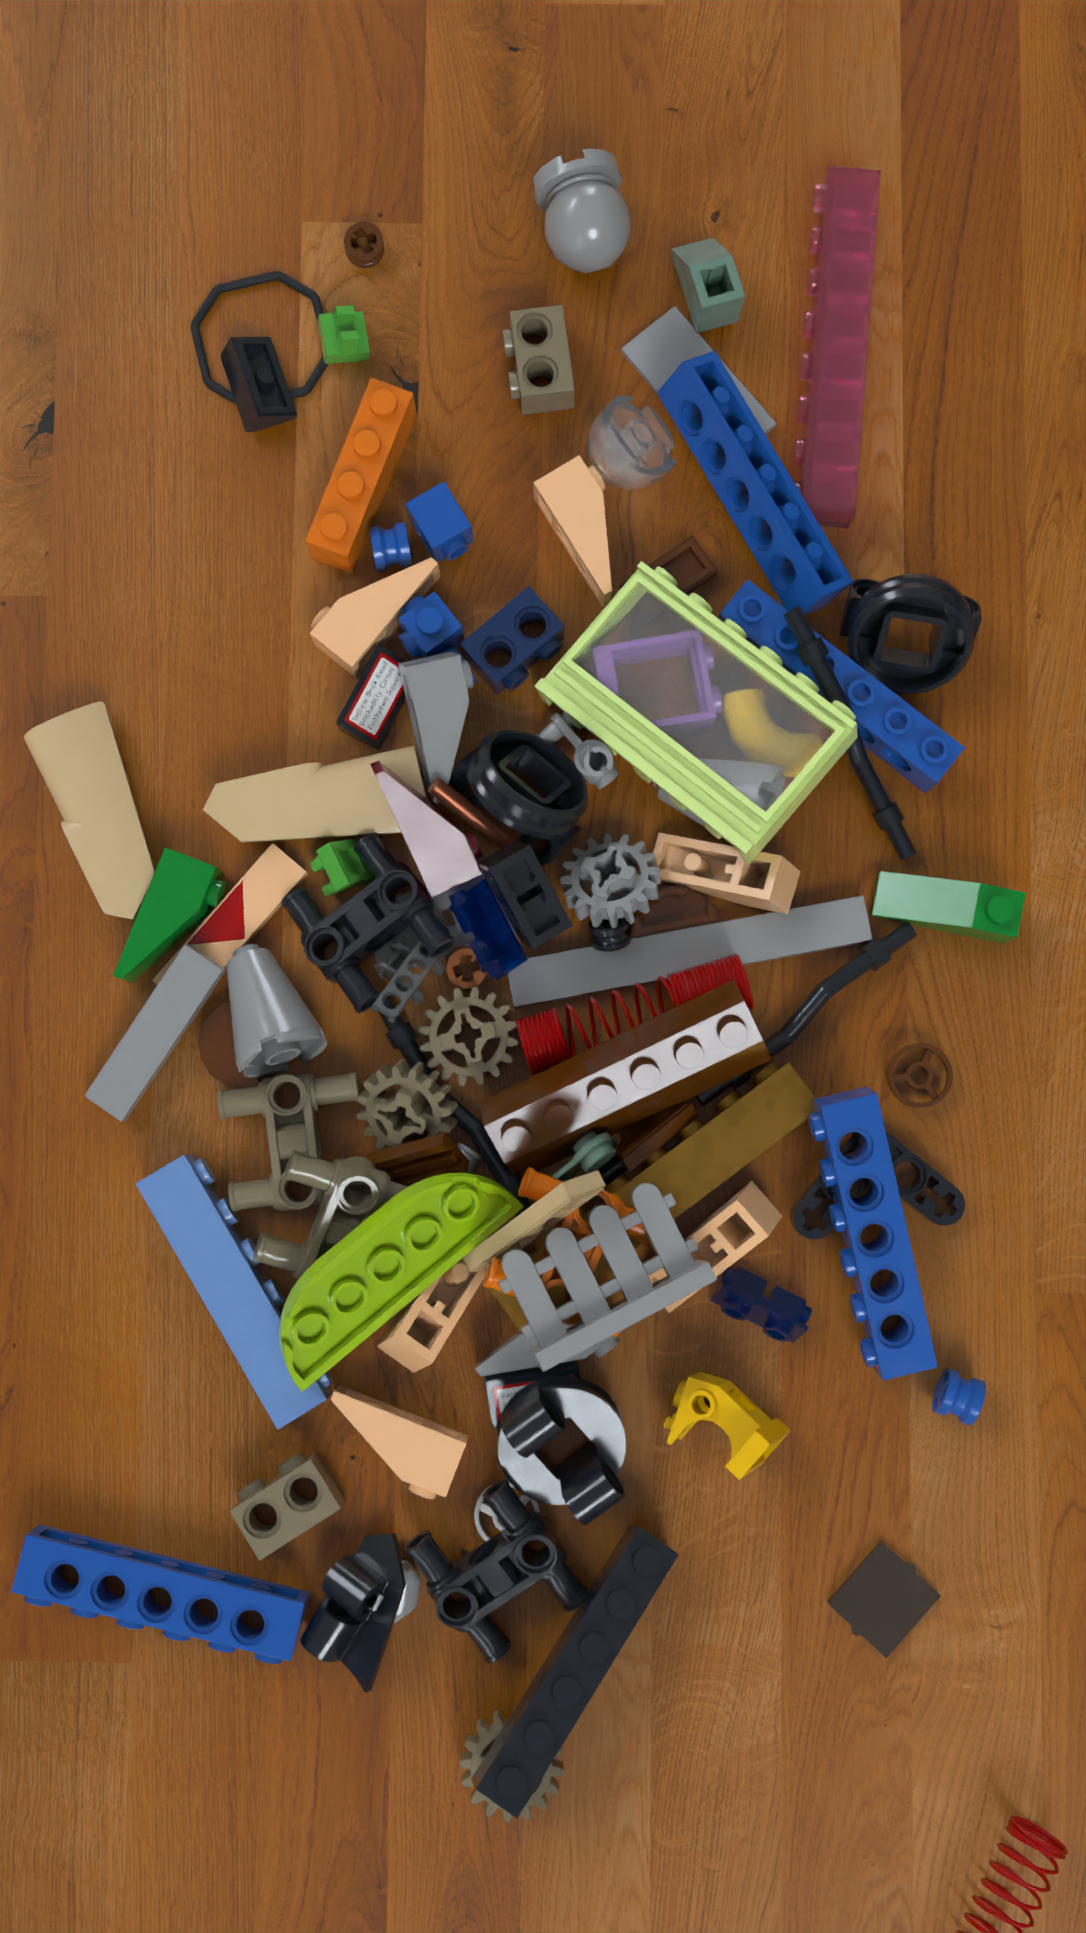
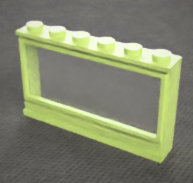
(700, 709)

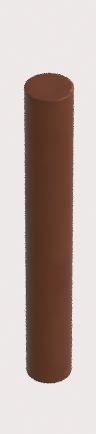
(470, 813)

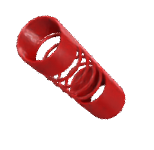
(544, 1037)

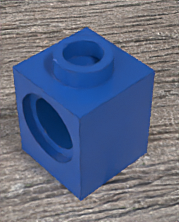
(440, 523)

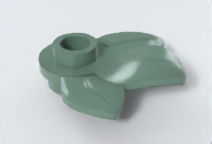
(591, 1154)

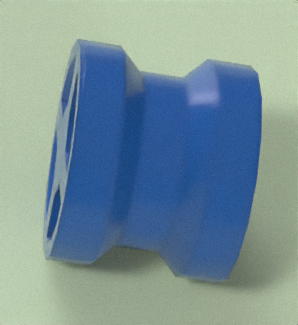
(391, 546)
(958, 1396)

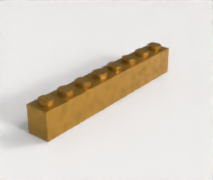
(704, 1156)

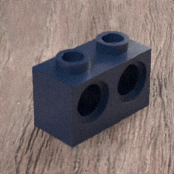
(504, 634)

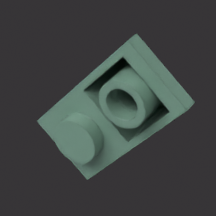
(709, 284)

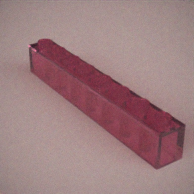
(837, 343)

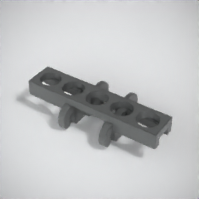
(398, 986)

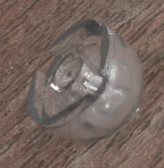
(630, 445)

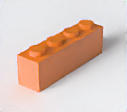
(361, 475)

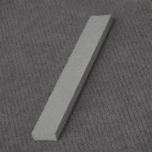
(647, 957)

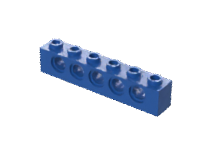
(753, 484)
(885, 721)
(910, 1344)
(42, 1584)

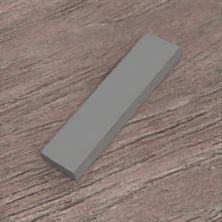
(155, 1032)

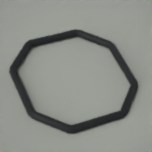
(239, 284)

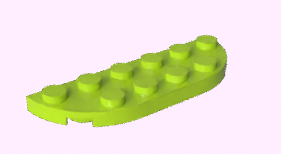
(386, 1267)

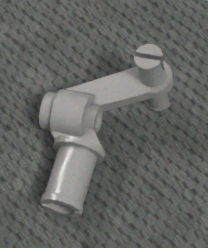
(590, 757)

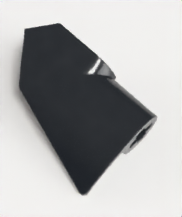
(358, 1608)

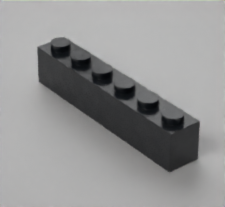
(573, 1670)

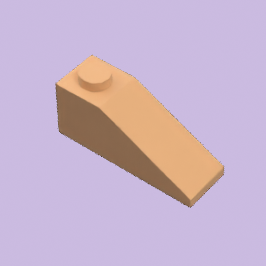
(576, 511)
(370, 615)
(722, 872)
(730, 1232)
(428, 1320)
(409, 1444)

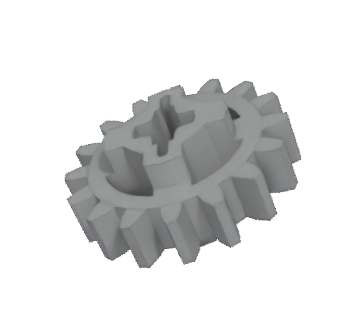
(610, 880)

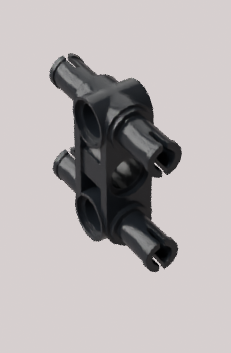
(367, 922)
(496, 1571)

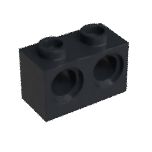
(525, 894)

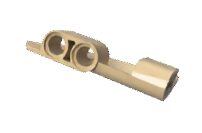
(313, 799)
(98, 808)

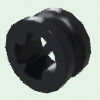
(610, 939)

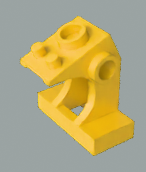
(720, 1401)

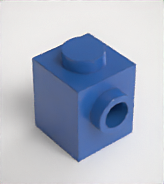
(428, 627)

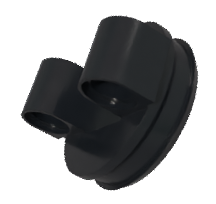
(914, 598)
(488, 779)
(586, 1478)

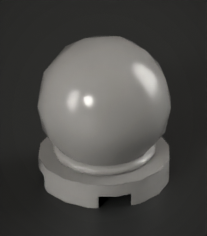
(583, 210)

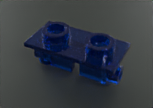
(494, 939)
(781, 1316)

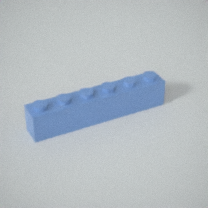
(229, 1281)

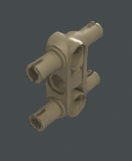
(286, 1131)
(338, 1213)

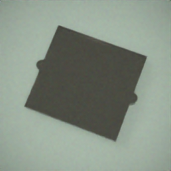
(883, 1599)

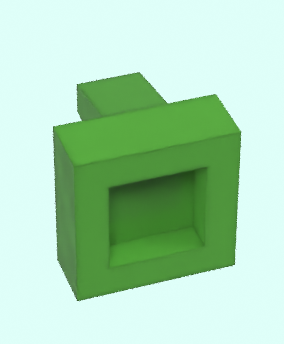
(343, 335)
(342, 866)

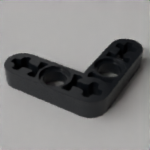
(899, 1154)

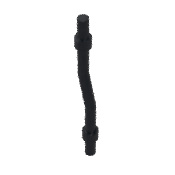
(887, 813)
(871, 956)
(402, 1036)

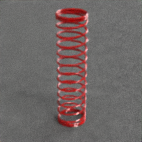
(1017, 1828)

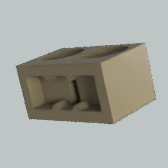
(545, 360)
(293, 1512)

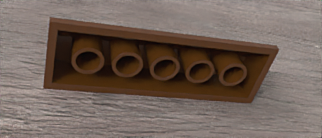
(625, 1079)

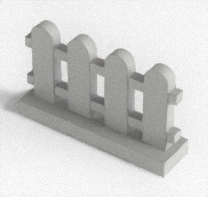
(588, 1297)

